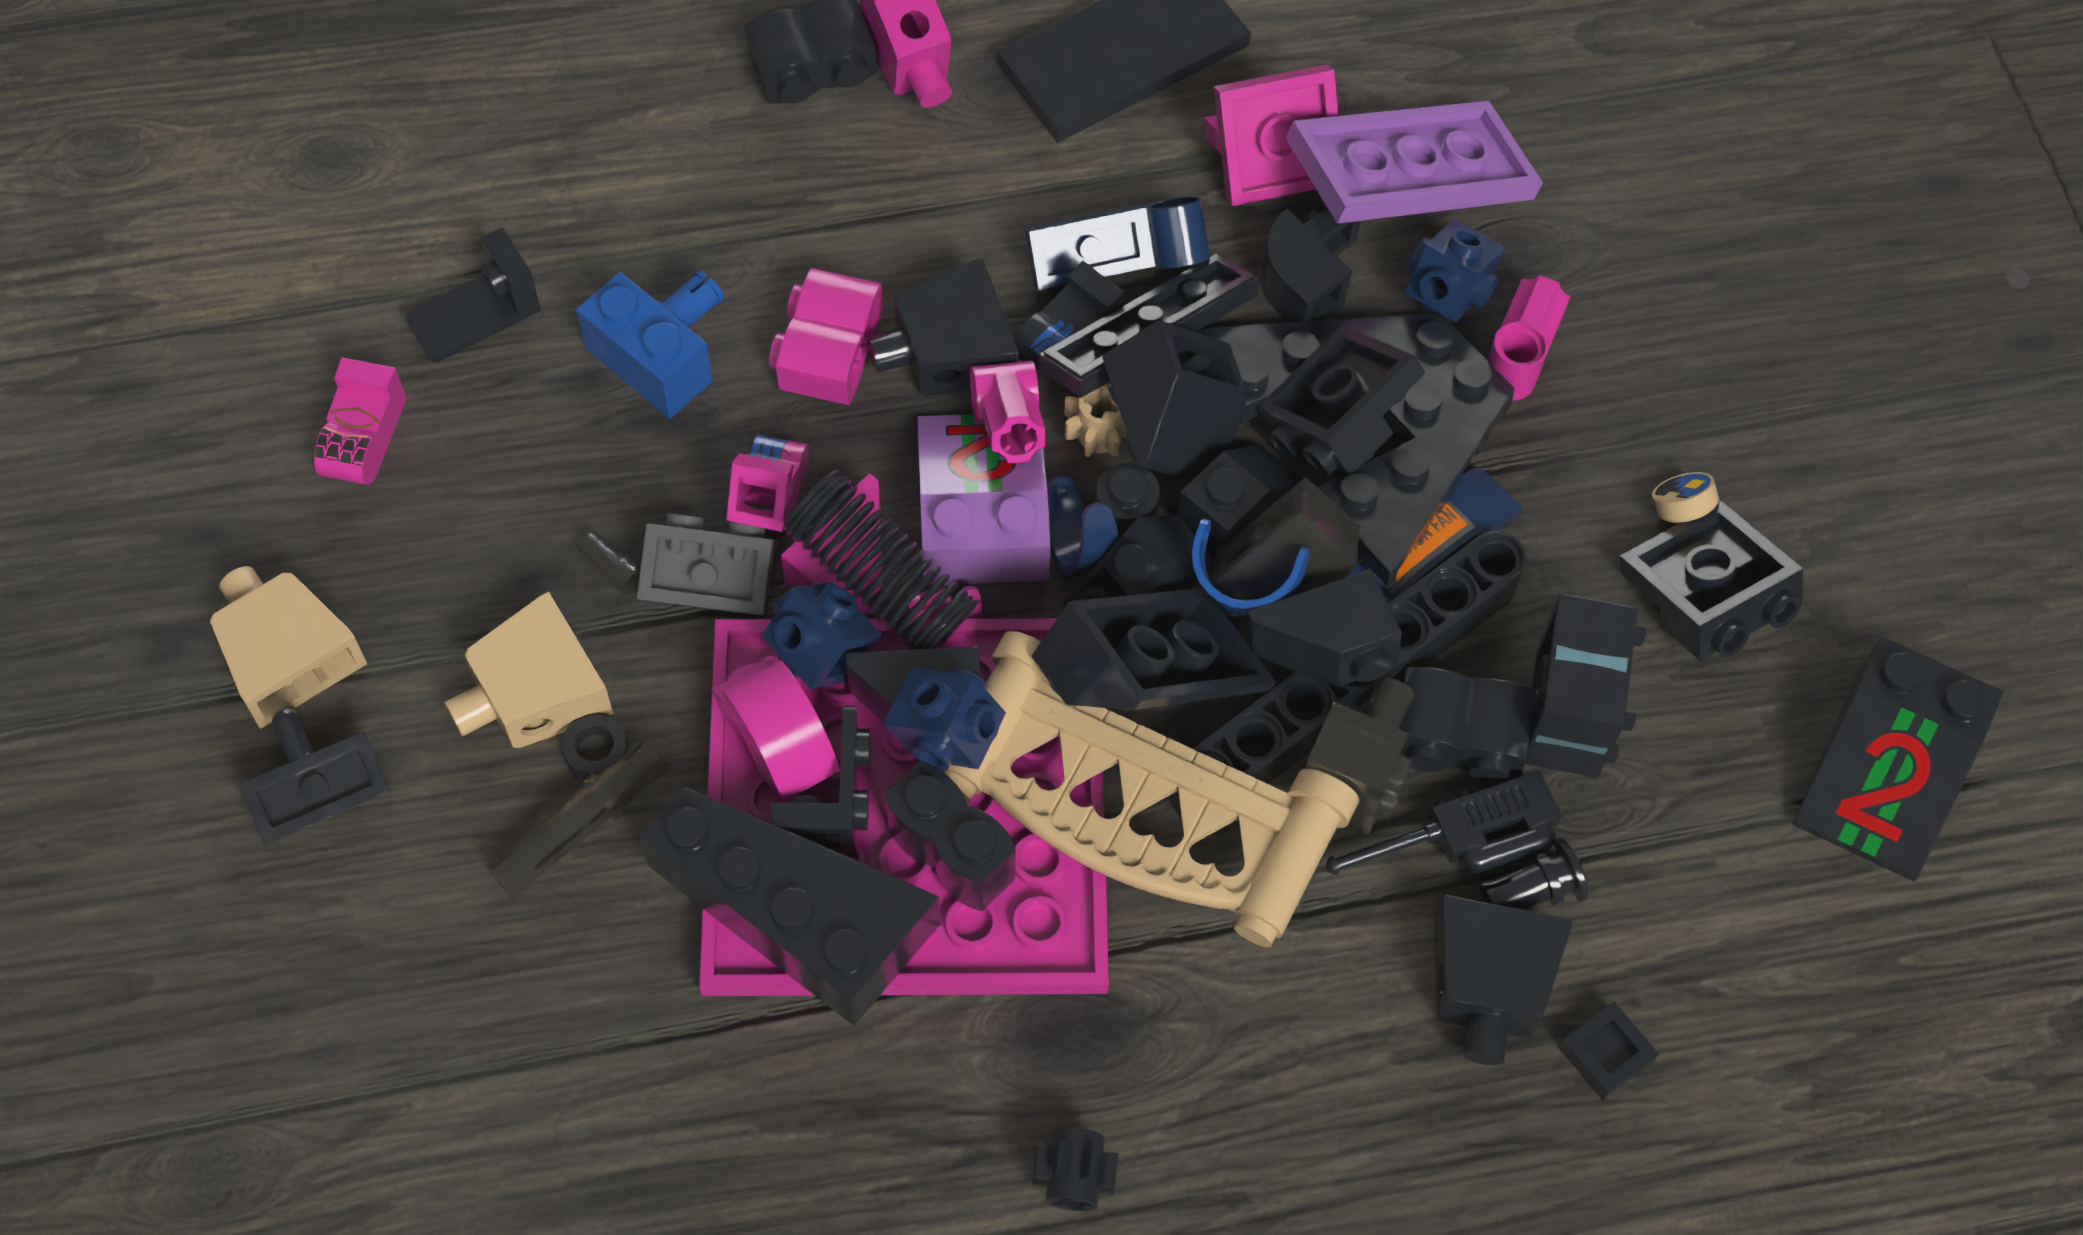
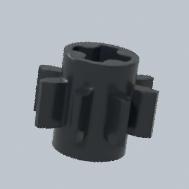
(1075, 1169)

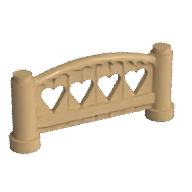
(1278, 830)

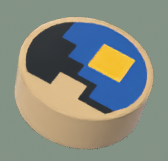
(1685, 497)

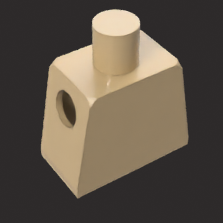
(280, 642)
(529, 678)

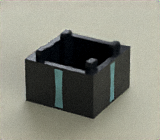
(1582, 685)

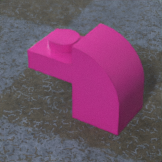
(778, 727)

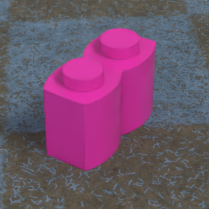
(827, 335)

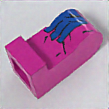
(769, 477)

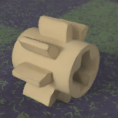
(1086, 424)

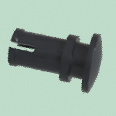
(1541, 881)

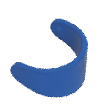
(1236, 606)

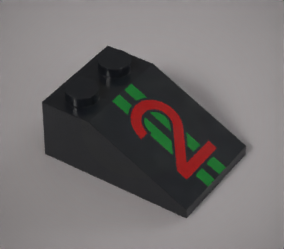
(1897, 757)

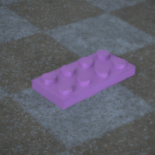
(1413, 161)

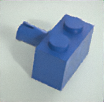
(651, 339)

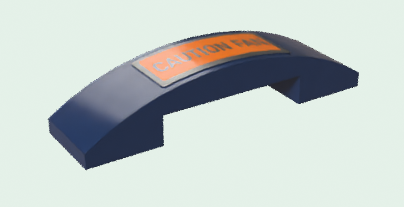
(1472, 510)

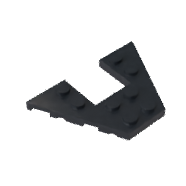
(1439, 421)

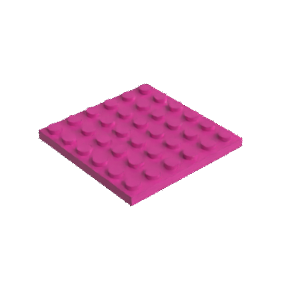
(1031, 939)

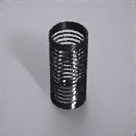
(822, 505)

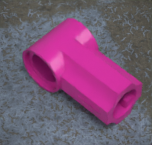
(1528, 333)
(1009, 405)

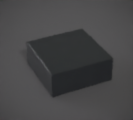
(1608, 1050)

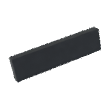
(1185, 301)

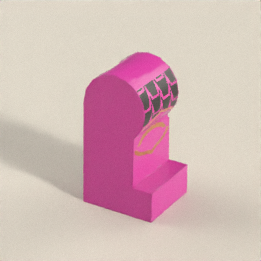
(359, 421)

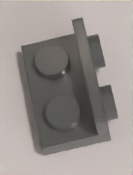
(707, 567)

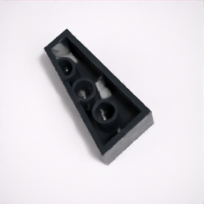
(797, 903)

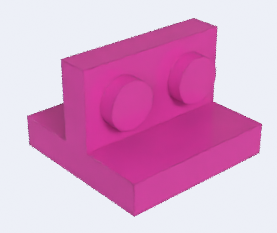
(1254, 127)

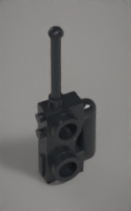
(1464, 823)

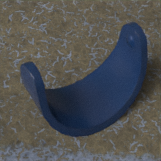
(1077, 534)

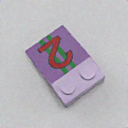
(977, 510)

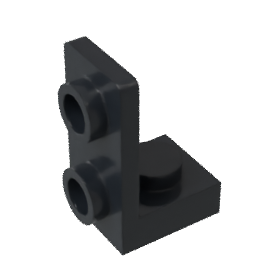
(480, 307)
(833, 823)

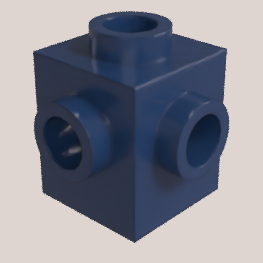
(1454, 270)
(816, 630)
(945, 718)

